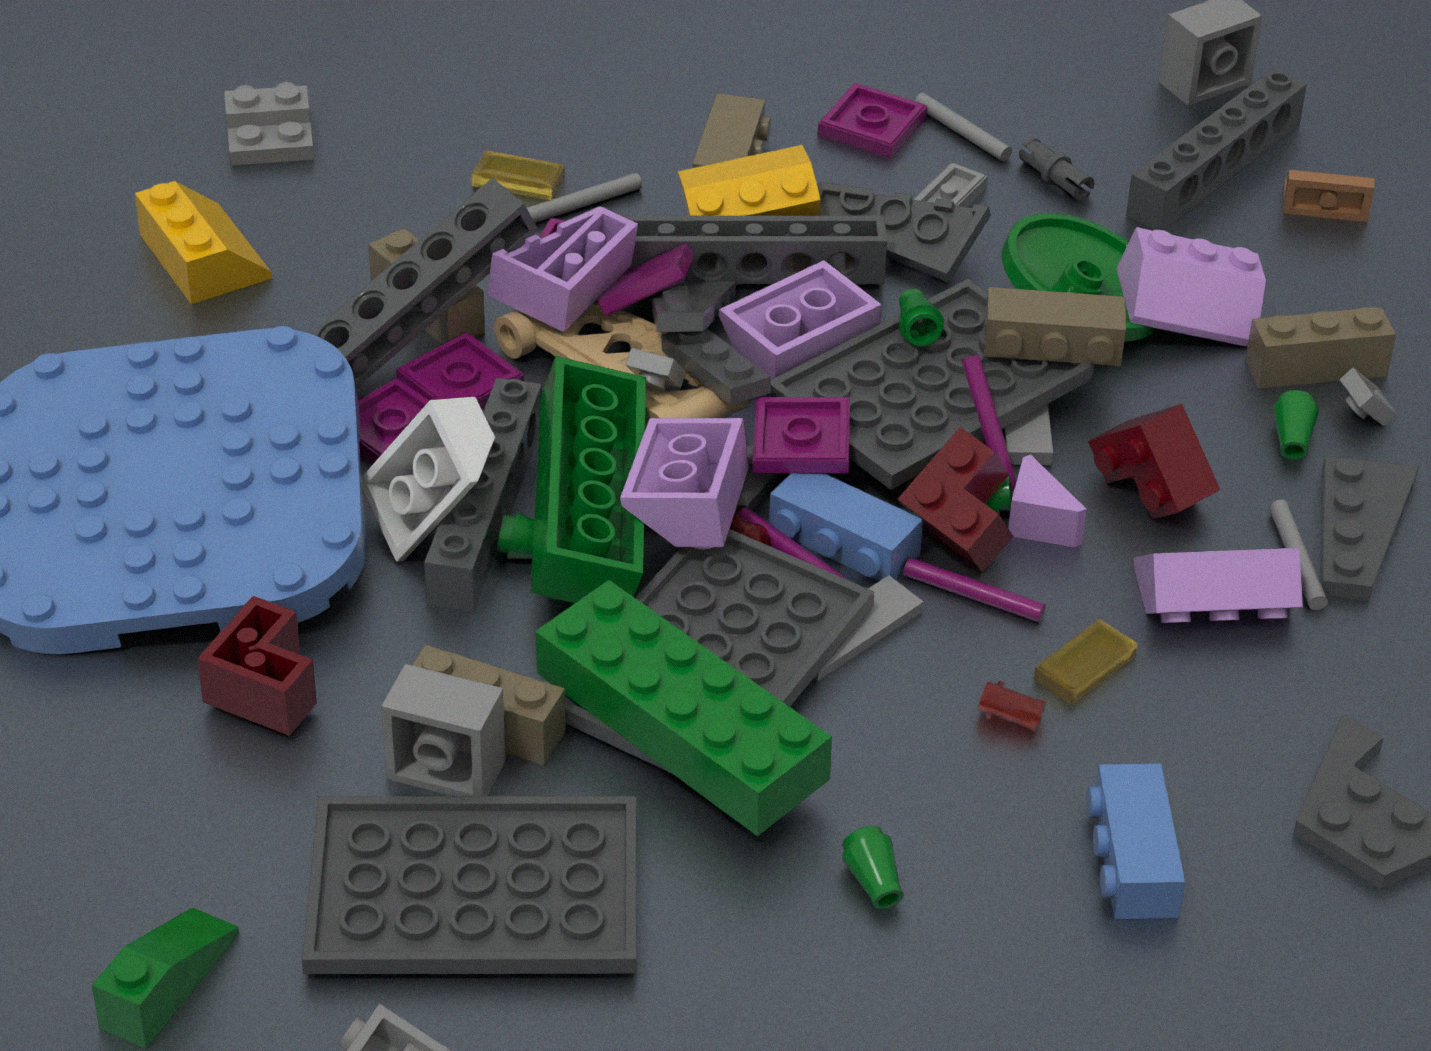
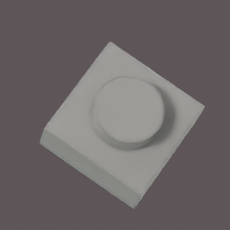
(656, 368)
(1366, 398)

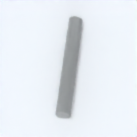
(965, 128)
(585, 197)
(1292, 539)

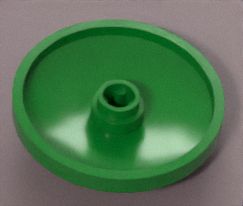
(1067, 256)

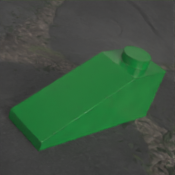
(158, 974)

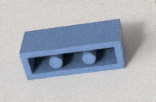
(845, 524)
(1136, 841)

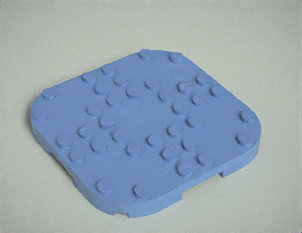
(176, 486)

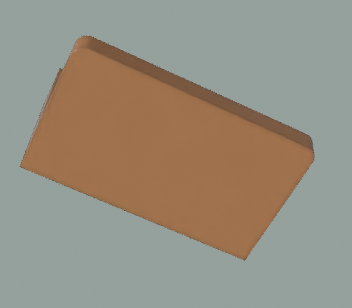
(1327, 195)

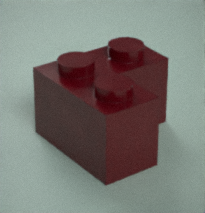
(1161, 457)
(953, 497)
(258, 668)

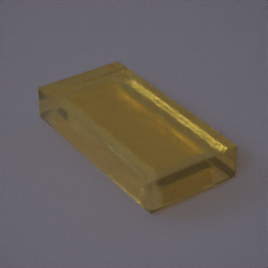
(519, 174)
(1085, 661)

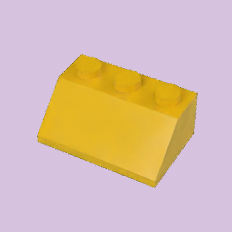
(753, 186)
(197, 242)

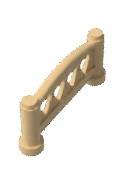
(520, 333)

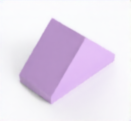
(1045, 508)

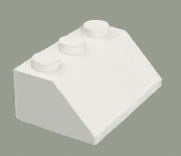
(427, 471)

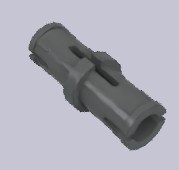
(1056, 168)

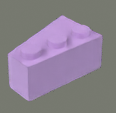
(566, 270)

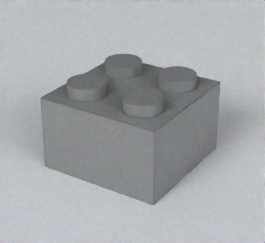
(1209, 49)
(443, 732)

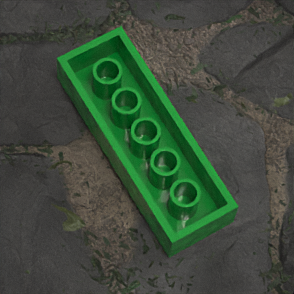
(585, 452)
(684, 706)

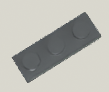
(717, 365)

